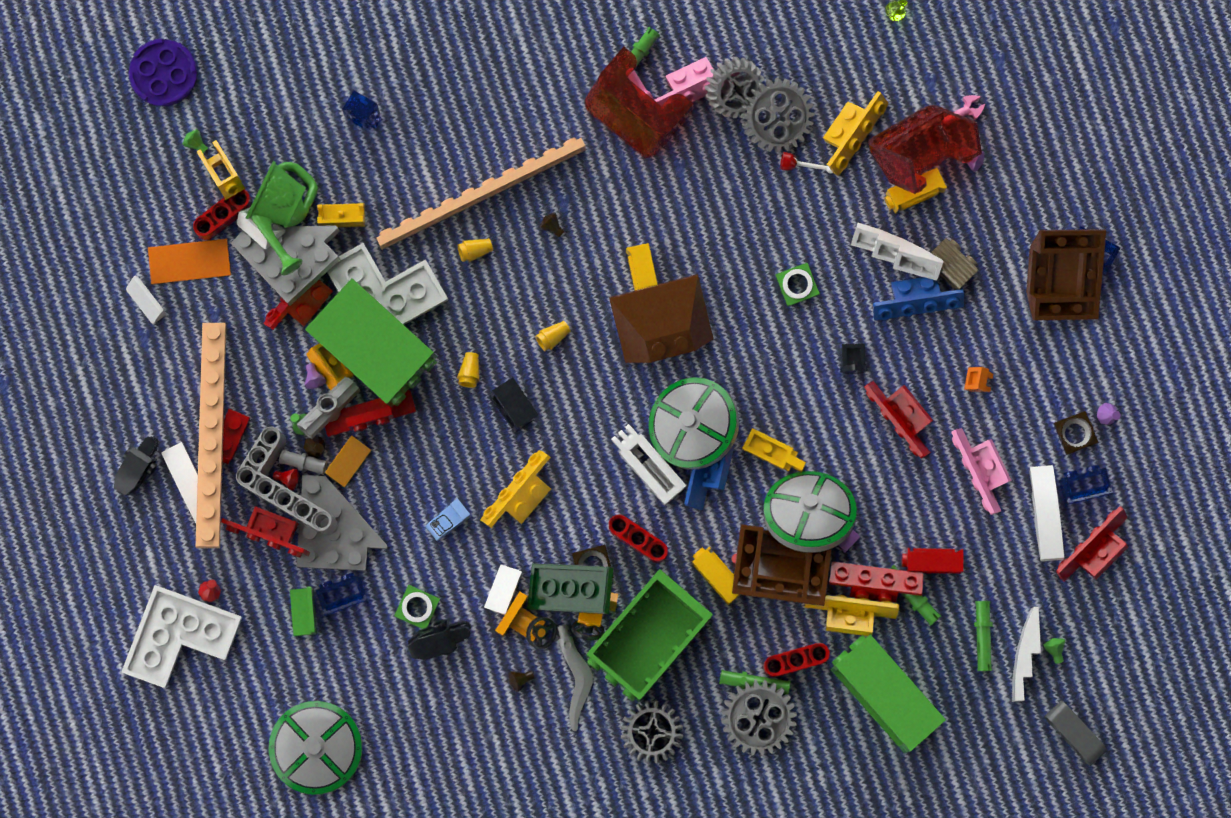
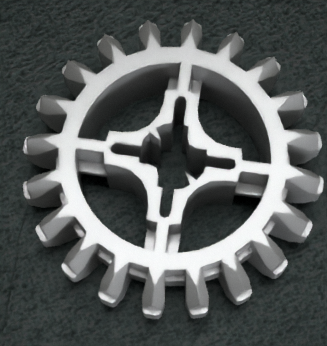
(719, 95)
(649, 747)

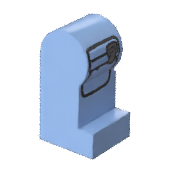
(448, 520)

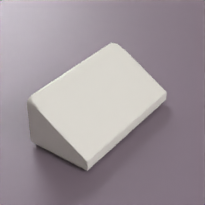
(252, 230)
(145, 300)
(503, 589)

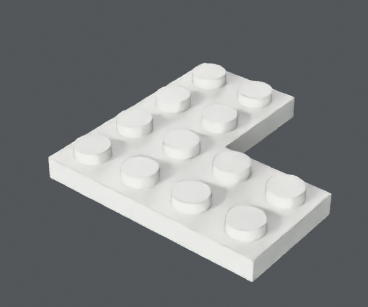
(404, 295)
(173, 622)

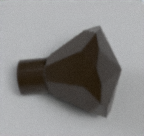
(551, 224)
(315, 446)
(518, 679)

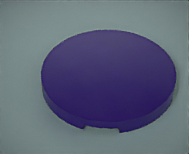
(162, 72)

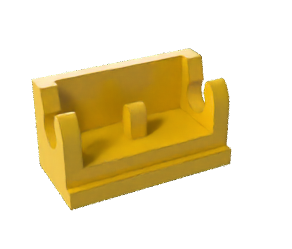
(341, 215)

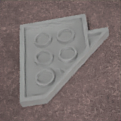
(299, 242)
(348, 544)

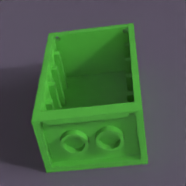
(372, 343)
(648, 636)
(887, 693)

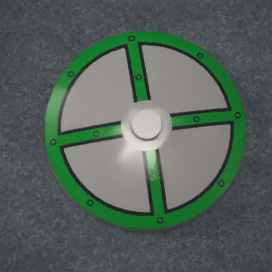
(693, 423)
(810, 511)
(315, 747)

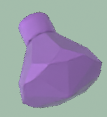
(976, 163)
(313, 378)
(1108, 414)

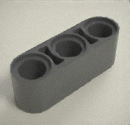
(1075, 733)

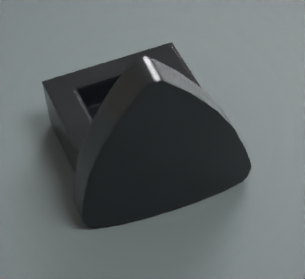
(853, 359)

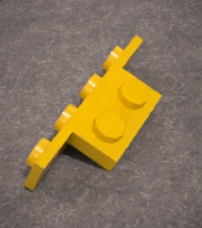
(851, 129)
(522, 494)
(854, 615)

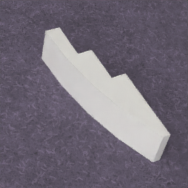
(902, 253)
(184, 475)
(1046, 513)
(1028, 645)

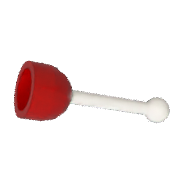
(789, 162)

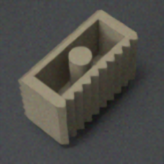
(956, 267)

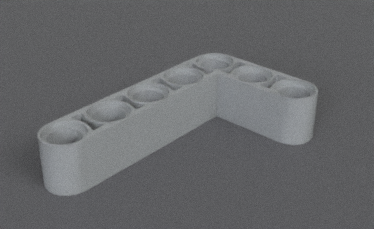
(278, 491)

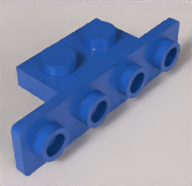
(917, 297)
(707, 478)

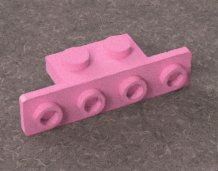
(690, 81)
(984, 466)

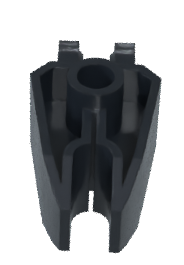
(137, 465)
(438, 639)

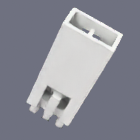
(653, 472)

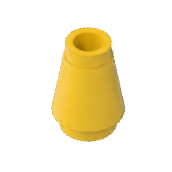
(473, 249)
(552, 335)
(469, 371)

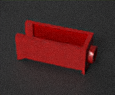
(933, 560)

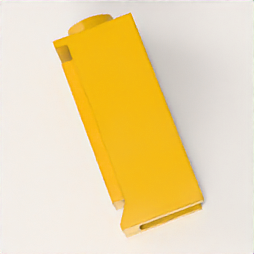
(232, 184)
(898, 198)
(641, 266)
(715, 573)

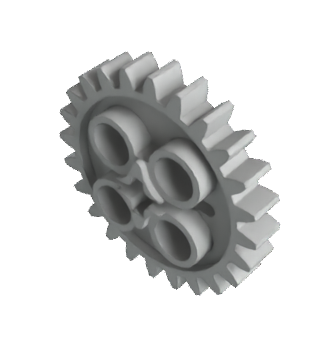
(763, 101)
(739, 709)

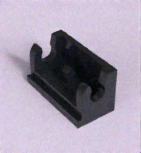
(513, 405)

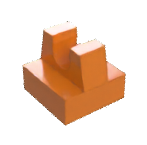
(977, 379)

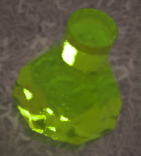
(896, 9)

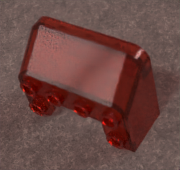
(632, 112)
(922, 143)

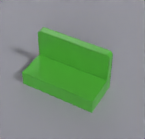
(303, 611)

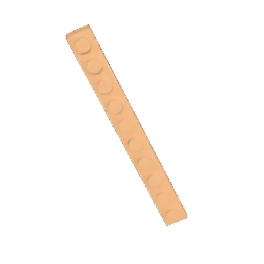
(489, 188)
(211, 435)

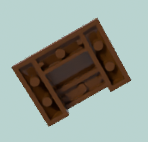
(1066, 274)
(662, 320)
(778, 572)

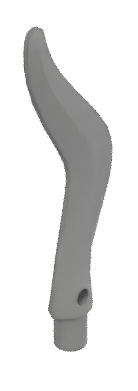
(581, 672)

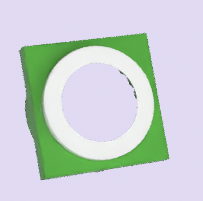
(792, 298)
(421, 622)

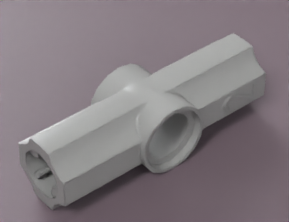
(338, 398)

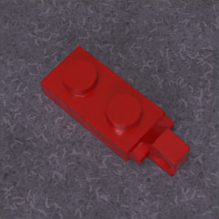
(233, 431)

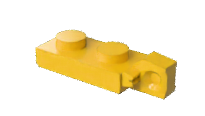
(772, 451)

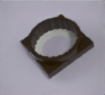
(1082, 419)
(599, 551)

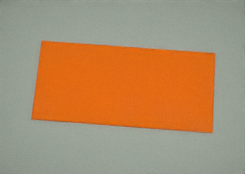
(189, 261)

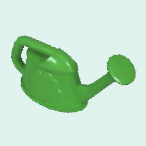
(281, 203)

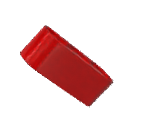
(217, 224)
(644, 548)
(807, 657)

